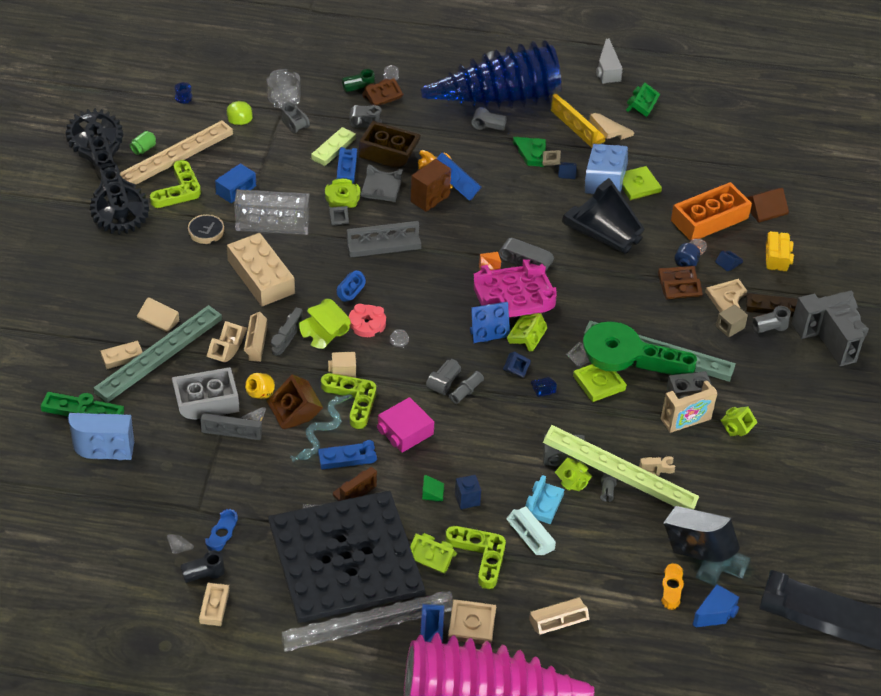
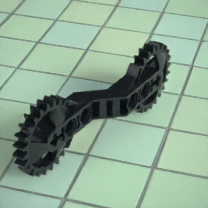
(101, 156)

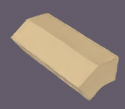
(256, 336)
(559, 616)

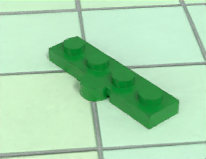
(65, 404)

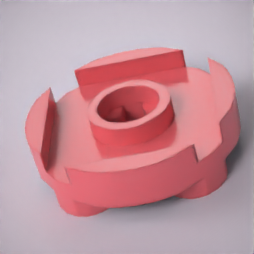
(376, 319)

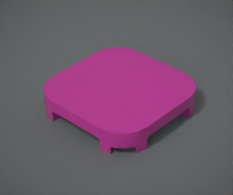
(523, 287)

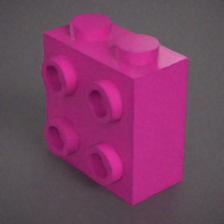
(405, 424)

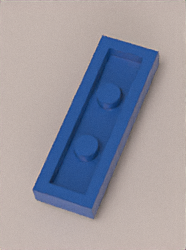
(460, 179)

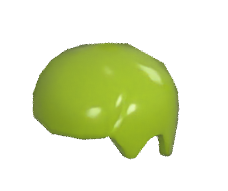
(239, 113)

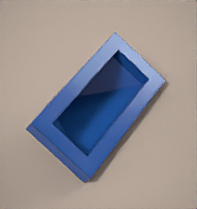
(432, 621)

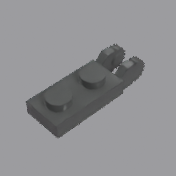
(287, 332)

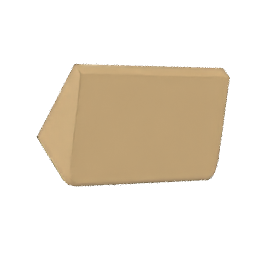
(158, 315)

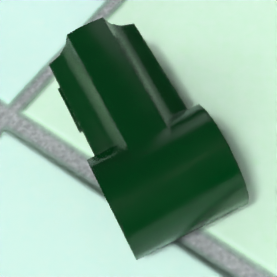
(359, 81)

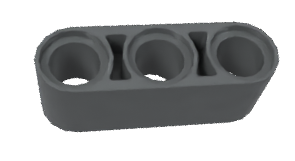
(516, 251)

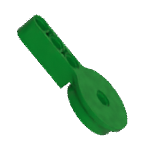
(616, 347)

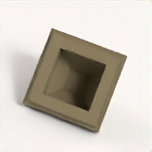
(551, 158)

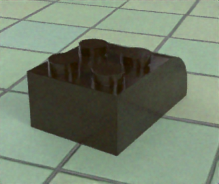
(387, 144)

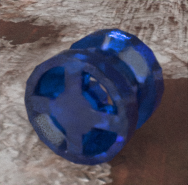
(183, 92)

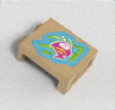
(688, 410)

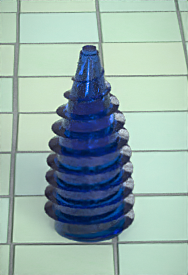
(503, 78)

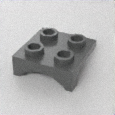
(382, 184)

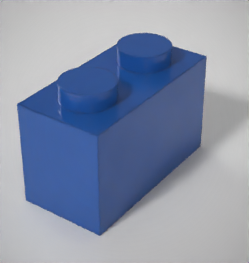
(237, 178)

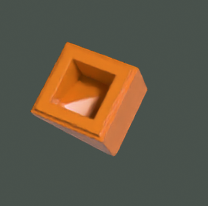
(491, 259)

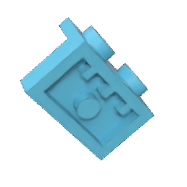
(544, 500)

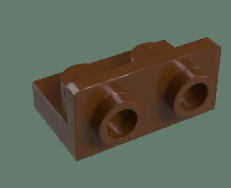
(383, 92)
(358, 486)

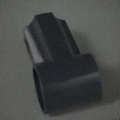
(204, 567)

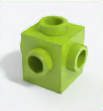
(738, 421)
(573, 474)

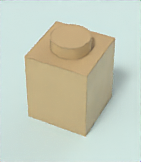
(343, 364)

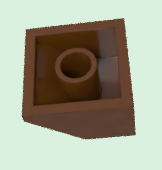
(294, 402)

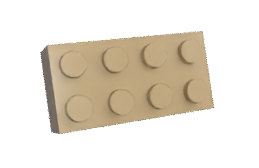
(261, 269)

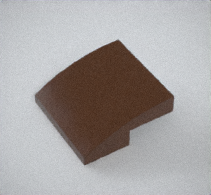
(679, 282)

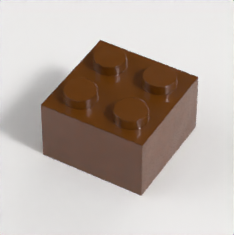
(430, 185)

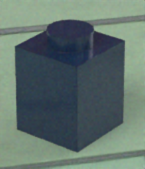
(467, 492)

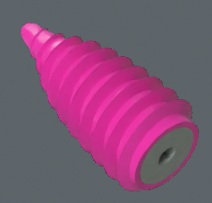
(466, 671)

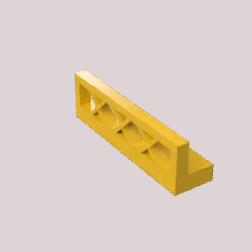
(576, 121)

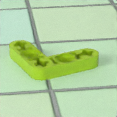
(158, 198)
(357, 392)
(485, 546)

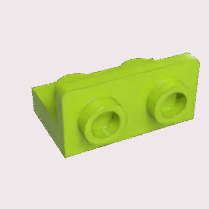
(528, 330)
(432, 553)

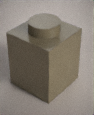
(731, 320)

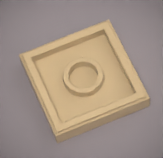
(472, 621)

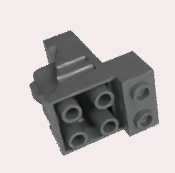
(835, 322)

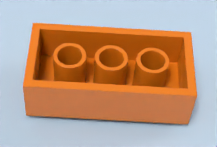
(711, 211)

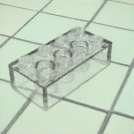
(272, 212)

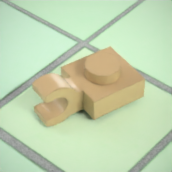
(656, 466)

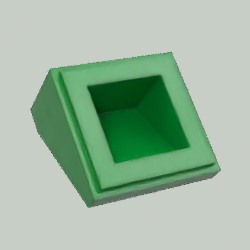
(432, 489)

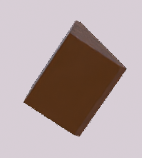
(768, 204)

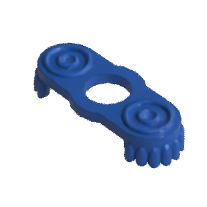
(227, 521)

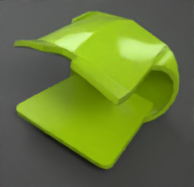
(325, 323)

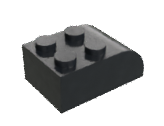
(701, 535)

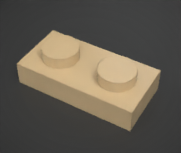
(120, 354)
(214, 604)

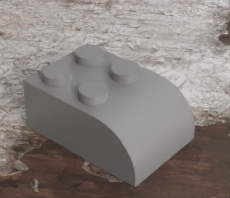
(206, 393)

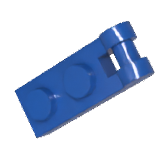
(347, 164)
(347, 455)

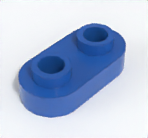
(348, 289)

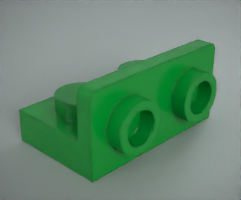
(643, 99)

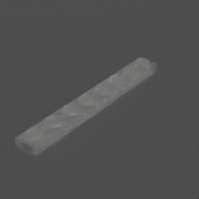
(362, 622)

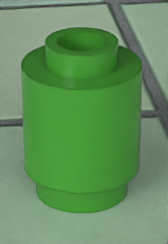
(143, 143)

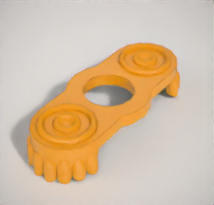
(672, 596)

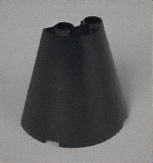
(606, 219)

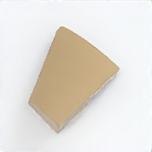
(609, 128)

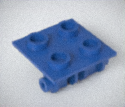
(490, 322)

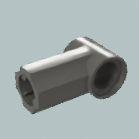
(483, 119)
(775, 320)
(442, 379)

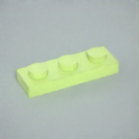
(331, 147)

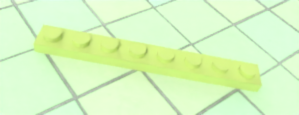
(620, 468)

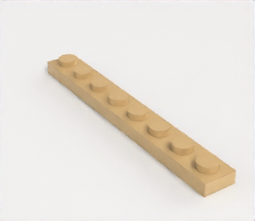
(177, 152)

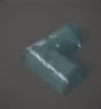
(711, 571)

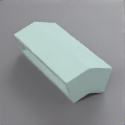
(531, 531)

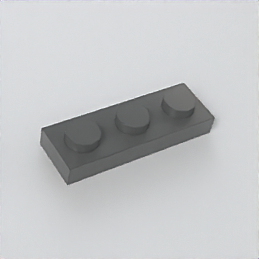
(231, 426)

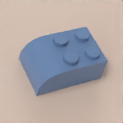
(606, 163)
(102, 435)

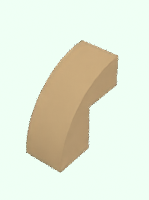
(229, 342)

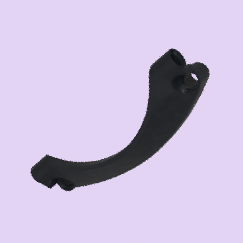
(822, 610)

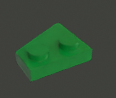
(531, 150)

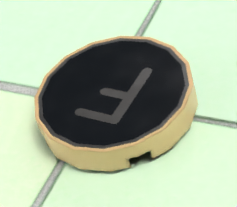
(206, 229)

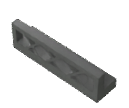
(383, 242)

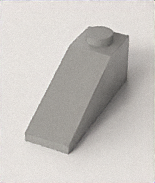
(609, 65)

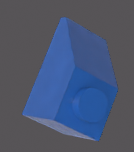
(717, 608)

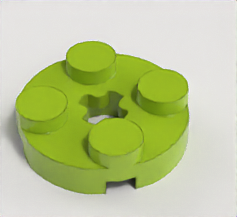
(349, 198)

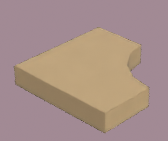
(726, 294)

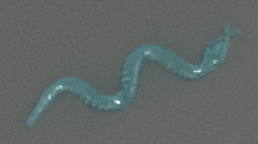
(307, 453)

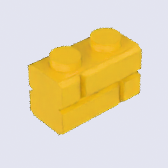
(778, 251)

